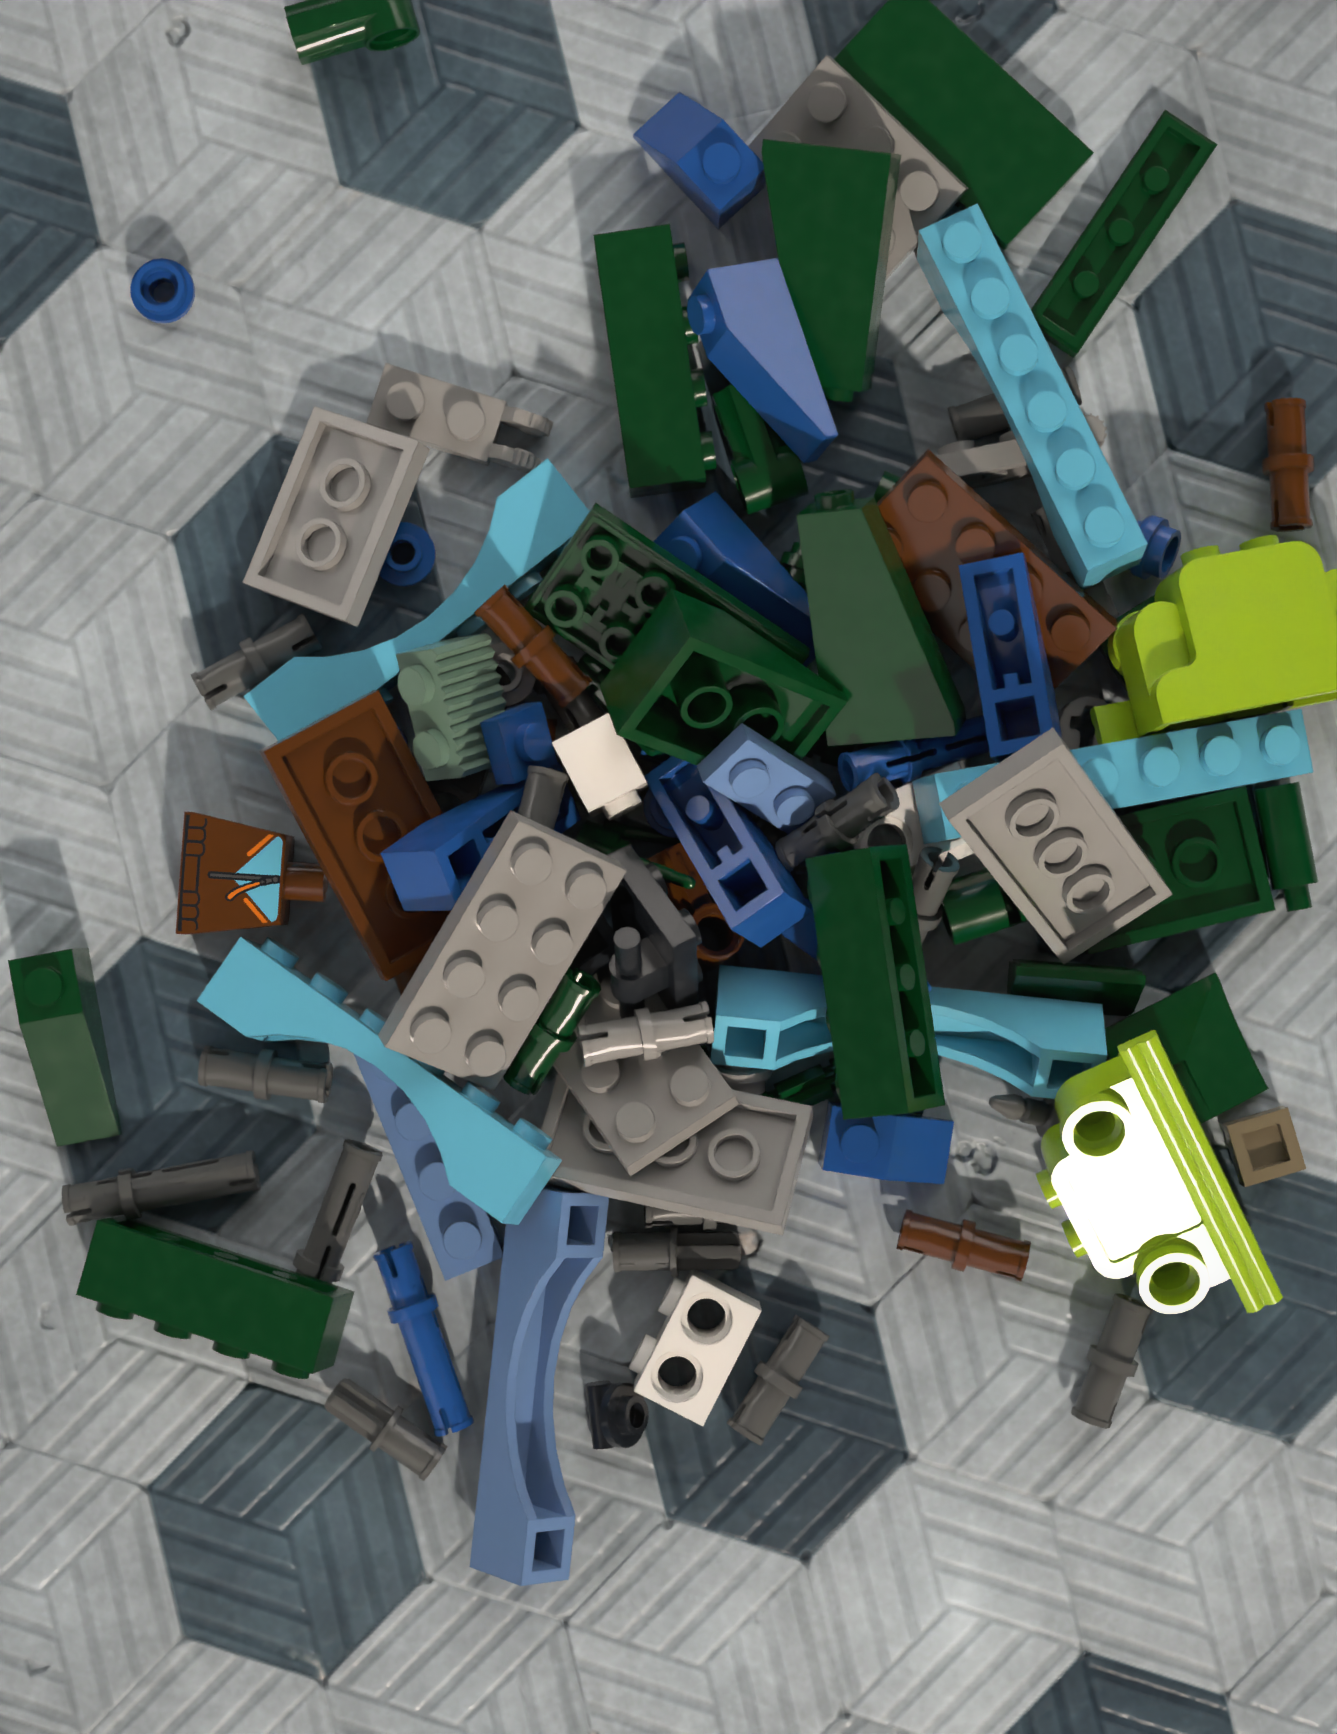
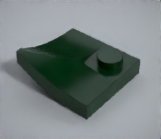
(1201, 1044)

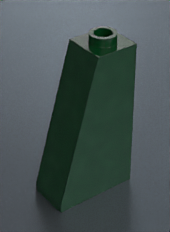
(833, 247)
(871, 628)

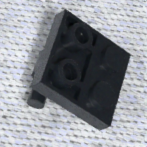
(651, 941)

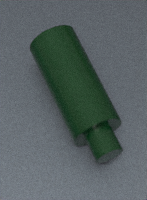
(1286, 843)

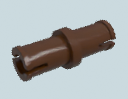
(1288, 465)
(533, 646)
(963, 1245)

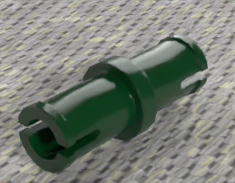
(552, 1031)

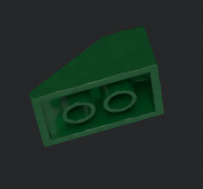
(704, 674)

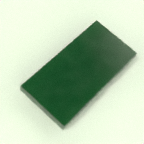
(965, 113)
(613, 583)

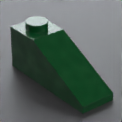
(66, 1043)

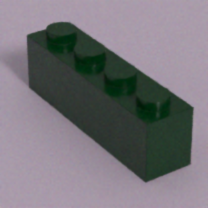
(651, 361)
(874, 982)
(214, 1295)

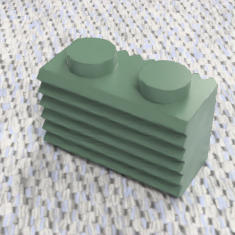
(448, 694)

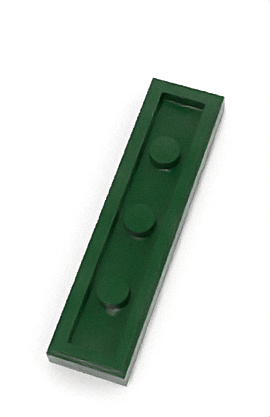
(1120, 232)

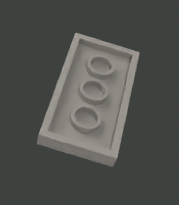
(1056, 846)
(502, 951)
(728, 1172)

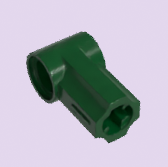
(339, 26)
(762, 462)

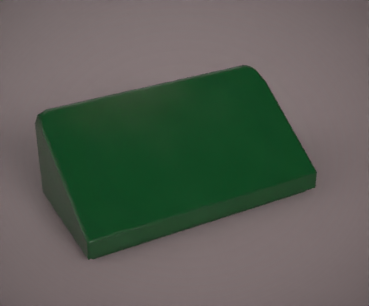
(1111, 986)

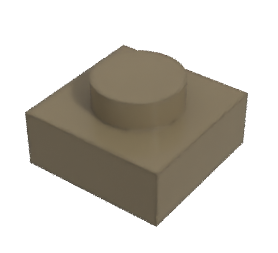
(1263, 1146)

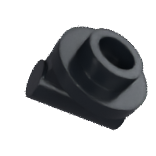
(615, 1414)

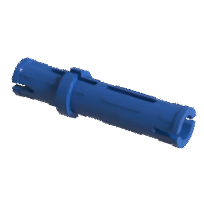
(921, 755)
(423, 1337)

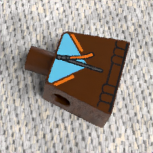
(240, 877)

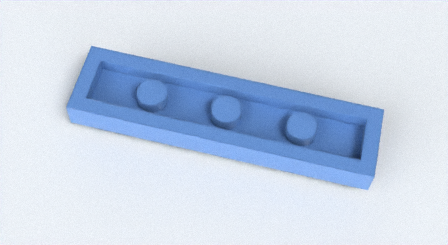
(456, 1227)

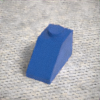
(703, 158)
(886, 1146)

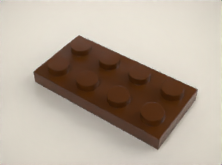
(947, 524)
(353, 798)

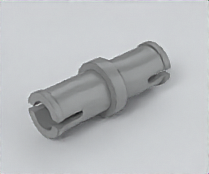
(645, 1033)

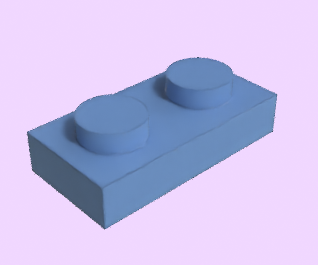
(765, 779)

